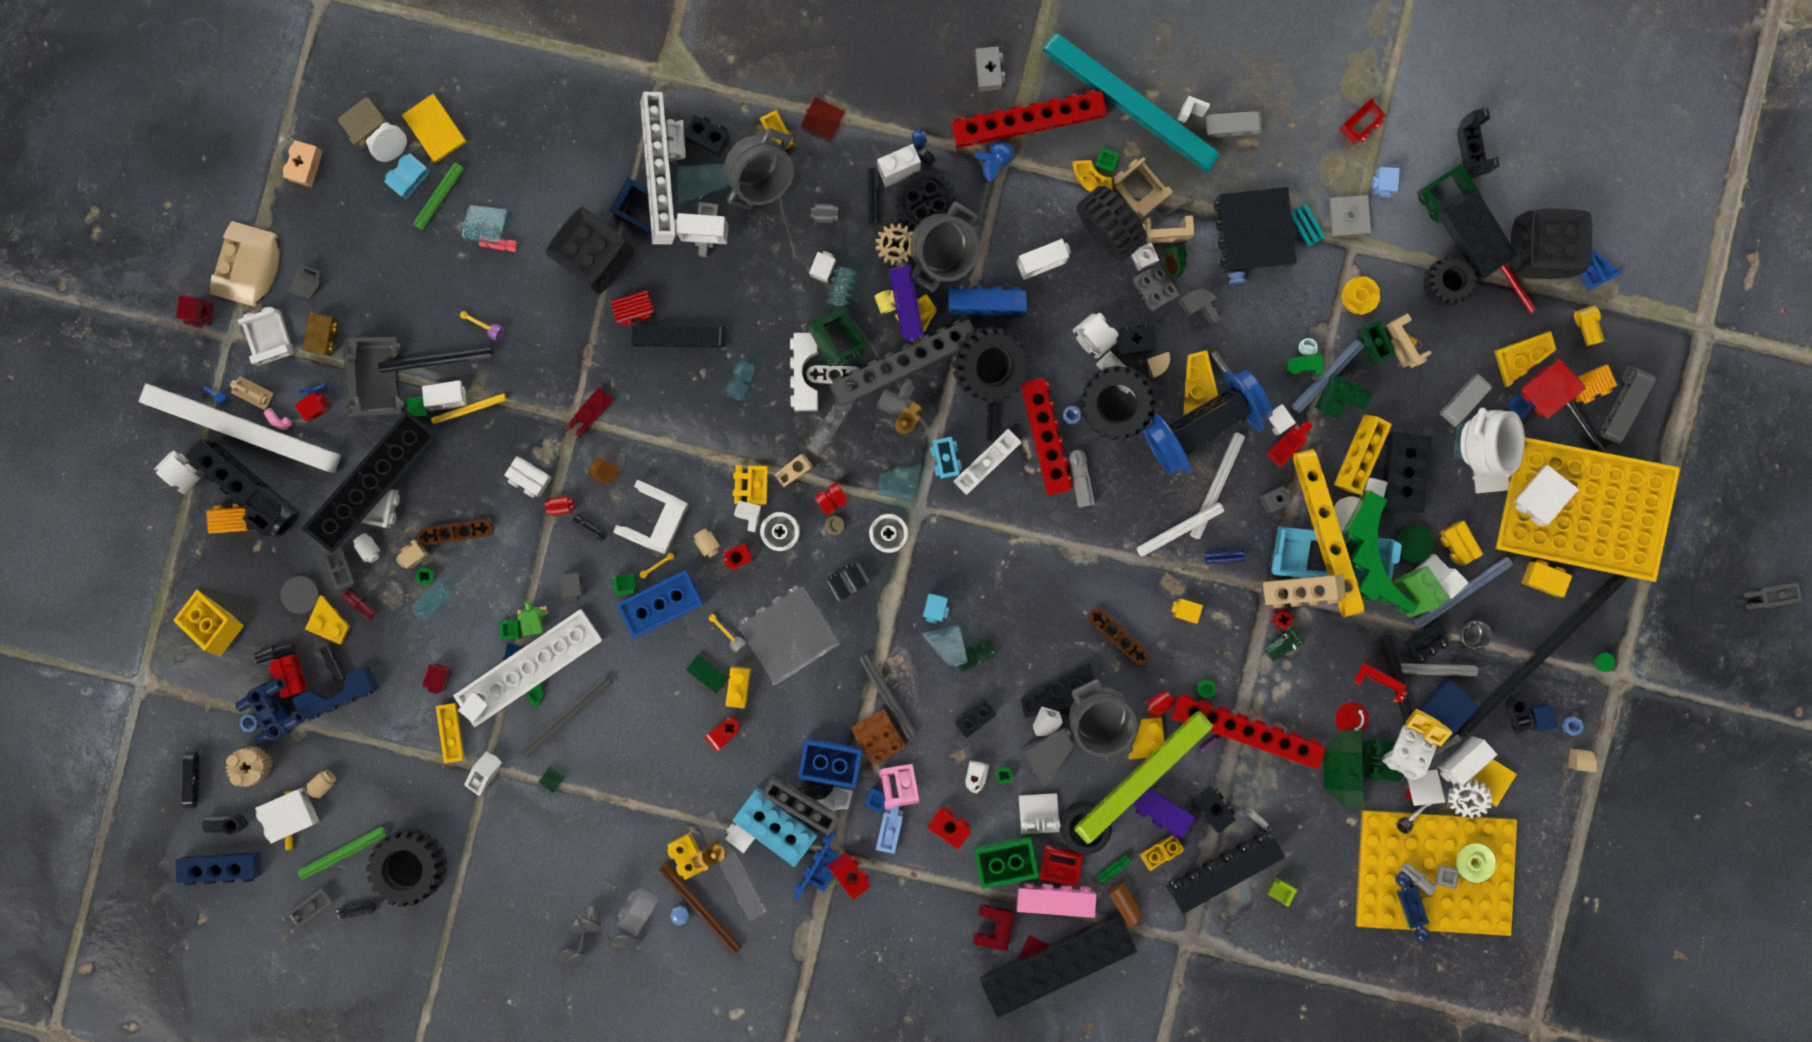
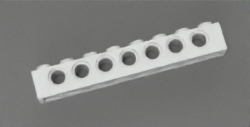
(657, 168)

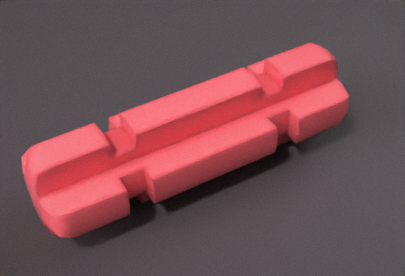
(510, 245)

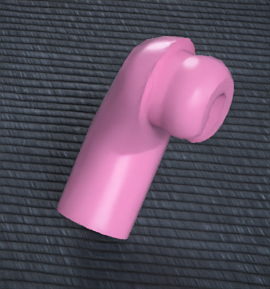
(275, 421)

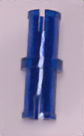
(1224, 557)

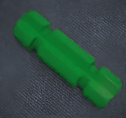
(1113, 869)

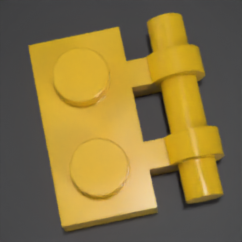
(757, 484)

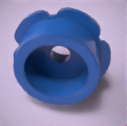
(919, 138)

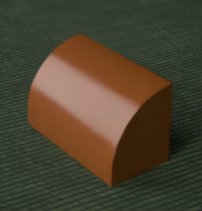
(1125, 903)

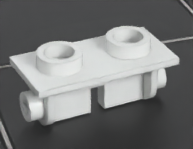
(675, 140)

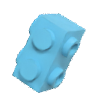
(944, 451)

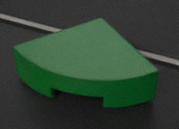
(536, 695)

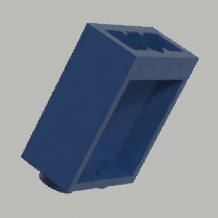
(622, 200)

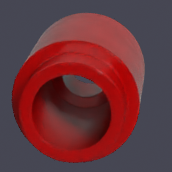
(559, 505)
(1159, 704)

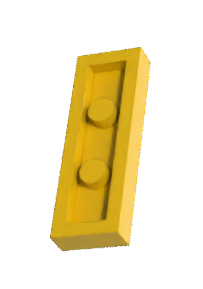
(450, 733)

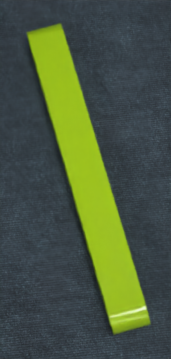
(1143, 777)

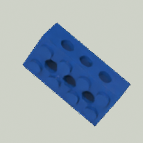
(648, 599)

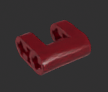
(1002, 931)

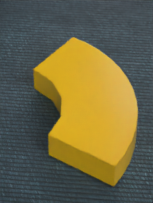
(1089, 177)

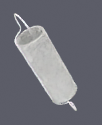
(1259, 820)

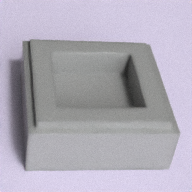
(1447, 876)

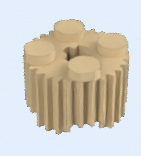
(239, 770)

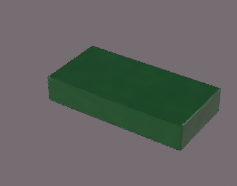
(707, 673)

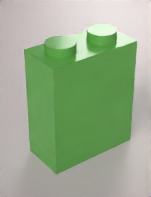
(1421, 589)

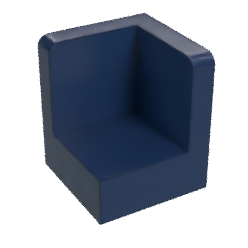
(1544, 717)

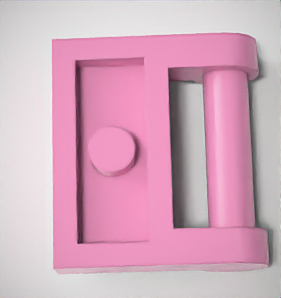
(905, 785)

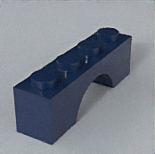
(356, 684)

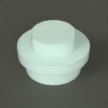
(1308, 347)

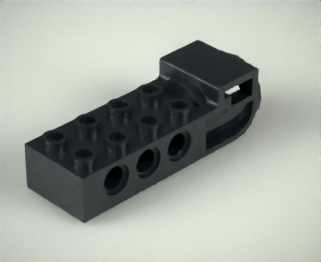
(246, 488)

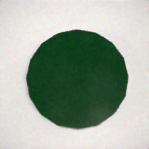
(1416, 543)

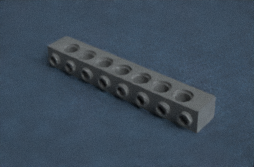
(845, 396)

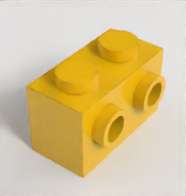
(683, 851)

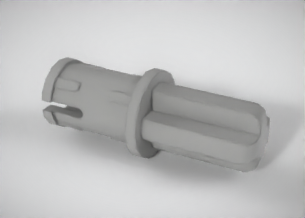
(1418, 878)

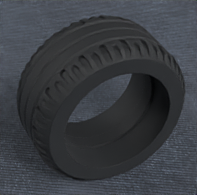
(1082, 848)

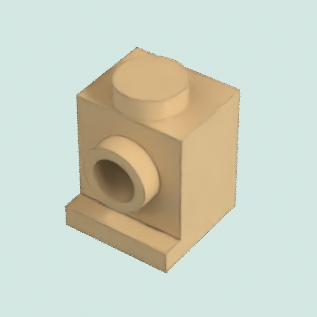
(412, 555)

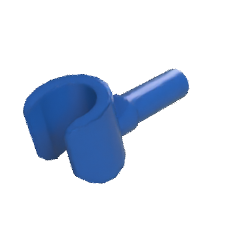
(308, 391)
(220, 398)

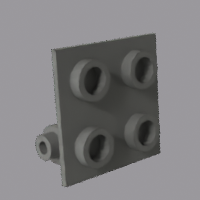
(1155, 287)

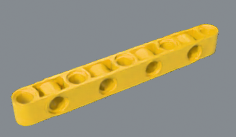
(1327, 529)

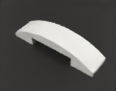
(987, 461)

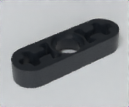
(190, 780)

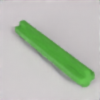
(438, 196)

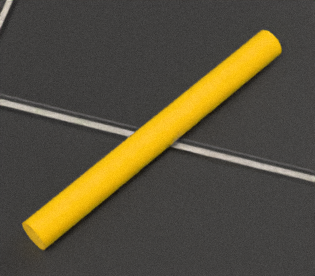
(469, 408)

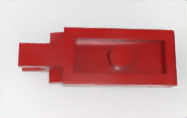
(1289, 444)

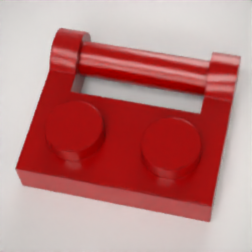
(1059, 871)

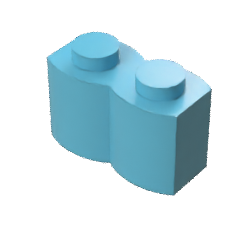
(406, 176)

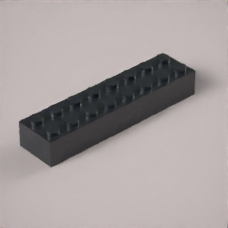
(369, 482)
(1058, 964)

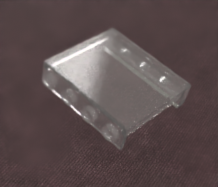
(788, 634)

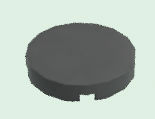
(300, 594)

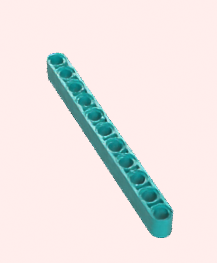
(1131, 102)

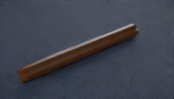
(700, 908)

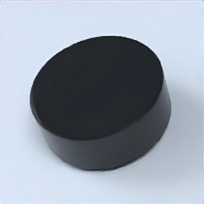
(926, 156)

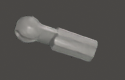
(1081, 479)

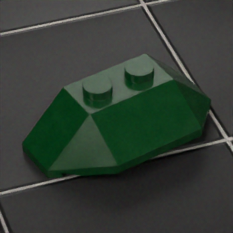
(1345, 769)

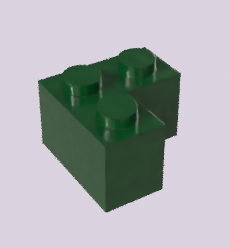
(1338, 393)

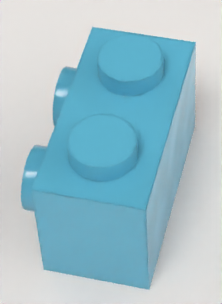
(935, 608)

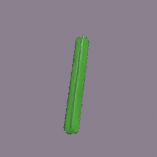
(342, 853)

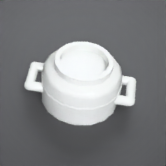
(1493, 442)

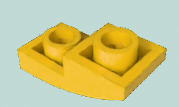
(1161, 852)

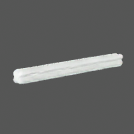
(1219, 479)

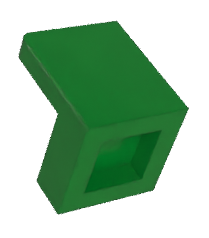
(624, 584)

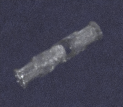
(824, 432)

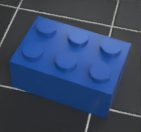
(830, 763)

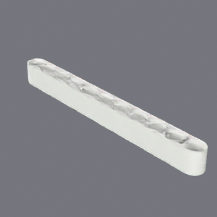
(239, 428)

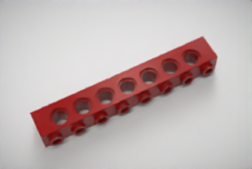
(1092, 98)
(1311, 757)

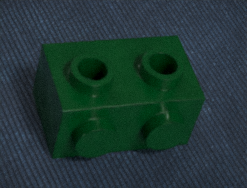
(1376, 342)

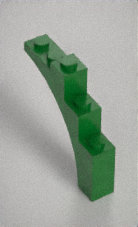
(1366, 556)

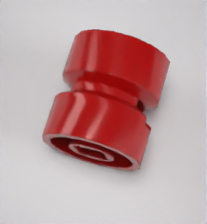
(831, 499)

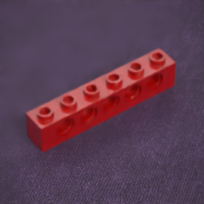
(1042, 388)

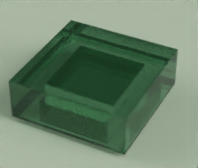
(552, 779)

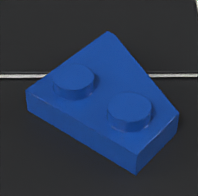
(1598, 272)

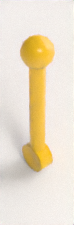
(643, 574)

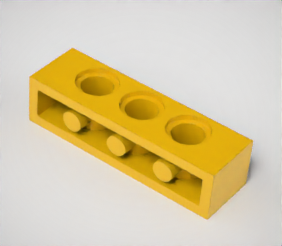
(1362, 454)

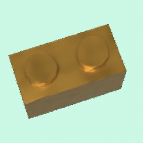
(320, 334)

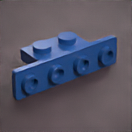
(819, 873)

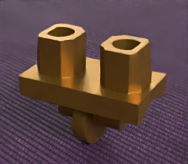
(908, 419)
(710, 855)

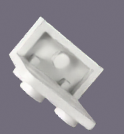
(1410, 754)

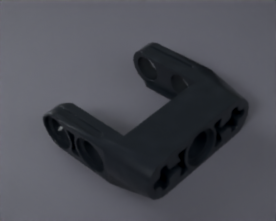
(1481, 165)

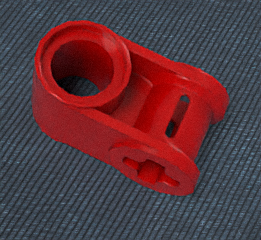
(721, 735)

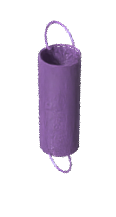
(1209, 744)

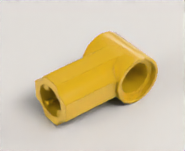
(1588, 320)

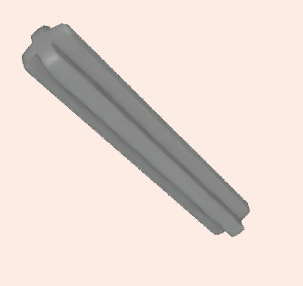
(1435, 669)

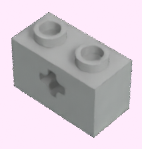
(989, 80)

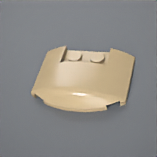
(246, 264)

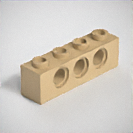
(1332, 585)

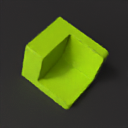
(1282, 891)

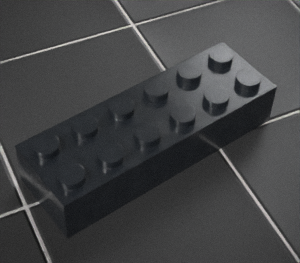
(1224, 871)

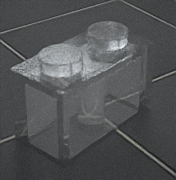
(637, 911)

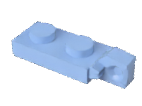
(890, 830)

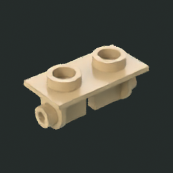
(251, 392)

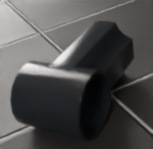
(224, 824)

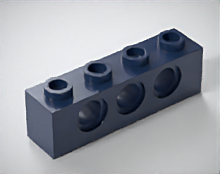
(187, 868)

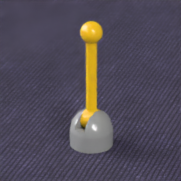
(736, 643)

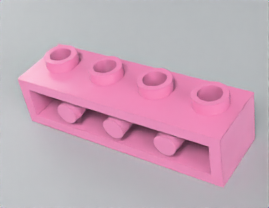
(1056, 901)

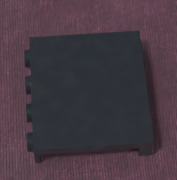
(1255, 229)

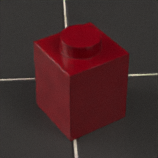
(437, 678)

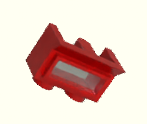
(1362, 121)

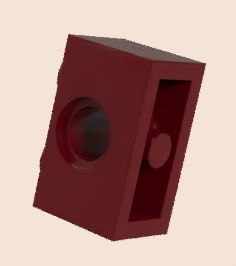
(194, 311)

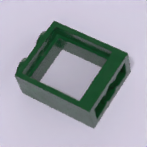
(1462, 180)
(825, 343)

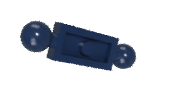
(1412, 907)

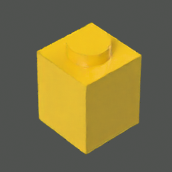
(1186, 610)

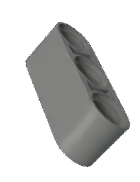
(1234, 124)
(1465, 399)

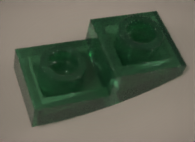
(978, 654)

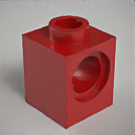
(312, 406)
(746, 556)

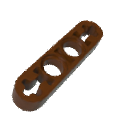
(455, 532)
(1118, 636)

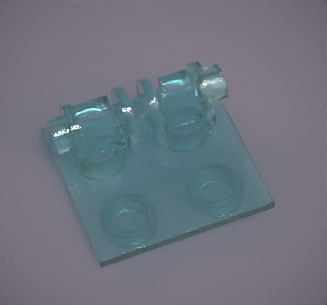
(483, 224)

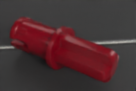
(358, 603)

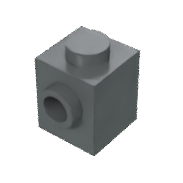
(1276, 499)

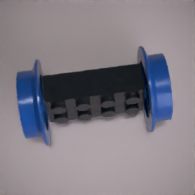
(1240, 402)

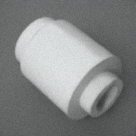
(367, 548)

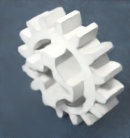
(1470, 798)

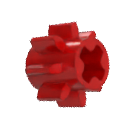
(1276, 616)

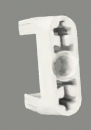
(666, 525)

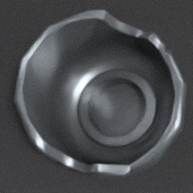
(1476, 634)

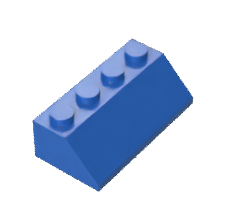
(987, 302)

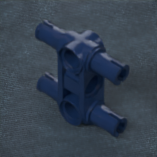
(269, 711)

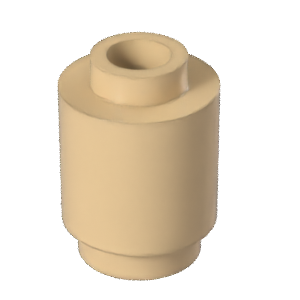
(706, 543)
(321, 784)

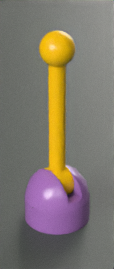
(494, 331)

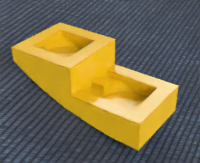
(1430, 727)

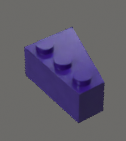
(1165, 813)

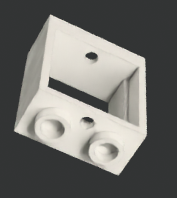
(701, 228)
(1043, 259)

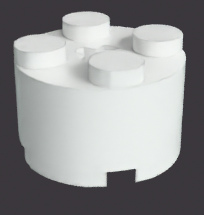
(1095, 334)
(178, 472)
(895, 524)
(772, 539)

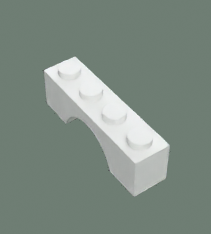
(804, 348)

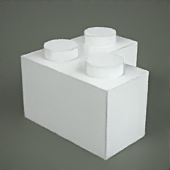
(1449, 578)

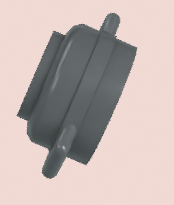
(759, 169)
(944, 247)
(1102, 721)

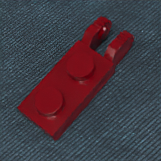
(590, 411)

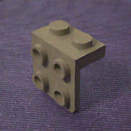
(361, 122)

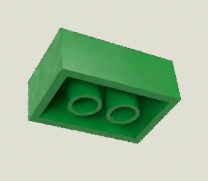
(1005, 862)

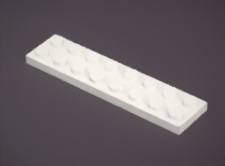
(532, 664)

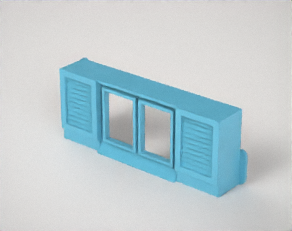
(1293, 549)

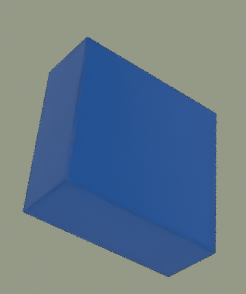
(1520, 406)
(875, 800)

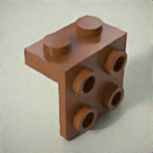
(878, 737)

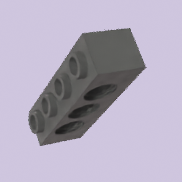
(800, 805)

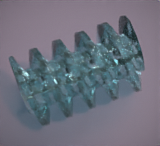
(841, 287)

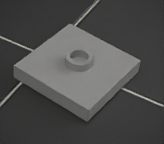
(1349, 216)

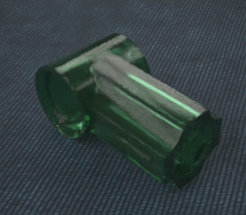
(1288, 641)

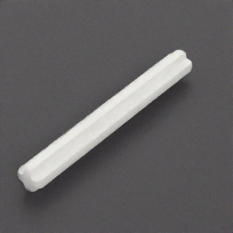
(1180, 529)

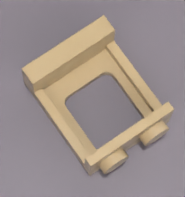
(1149, 202)
(1172, 235)
(1395, 331)

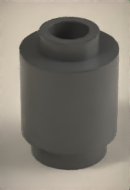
(824, 213)

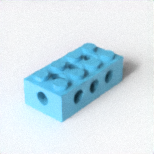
(773, 839)

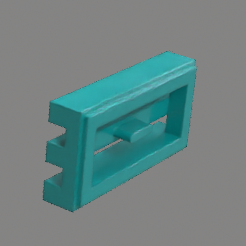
(1305, 208)

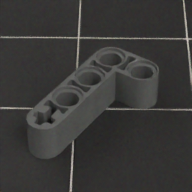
(1628, 404)

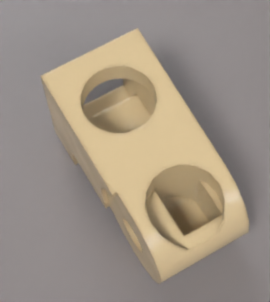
(794, 470)

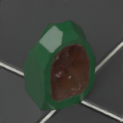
(1175, 260)

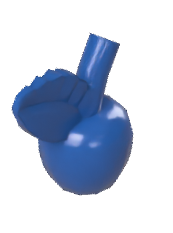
(999, 155)

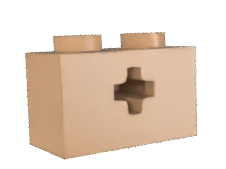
(305, 172)

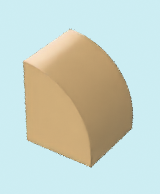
(1157, 365)
(1582, 760)

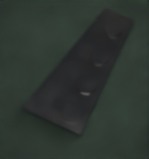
(1058, 693)

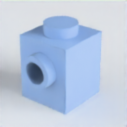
(1385, 181)

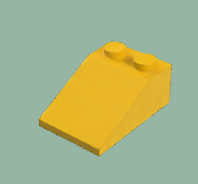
(208, 624)

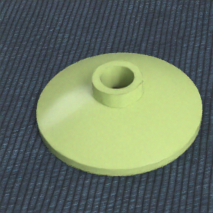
(1484, 865)

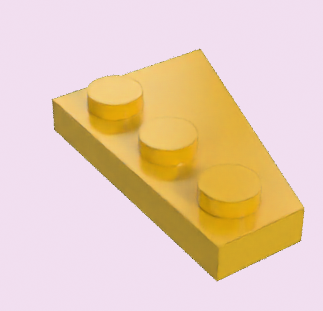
(1521, 356)

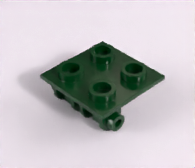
(1373, 764)

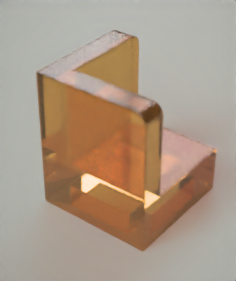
(603, 471)

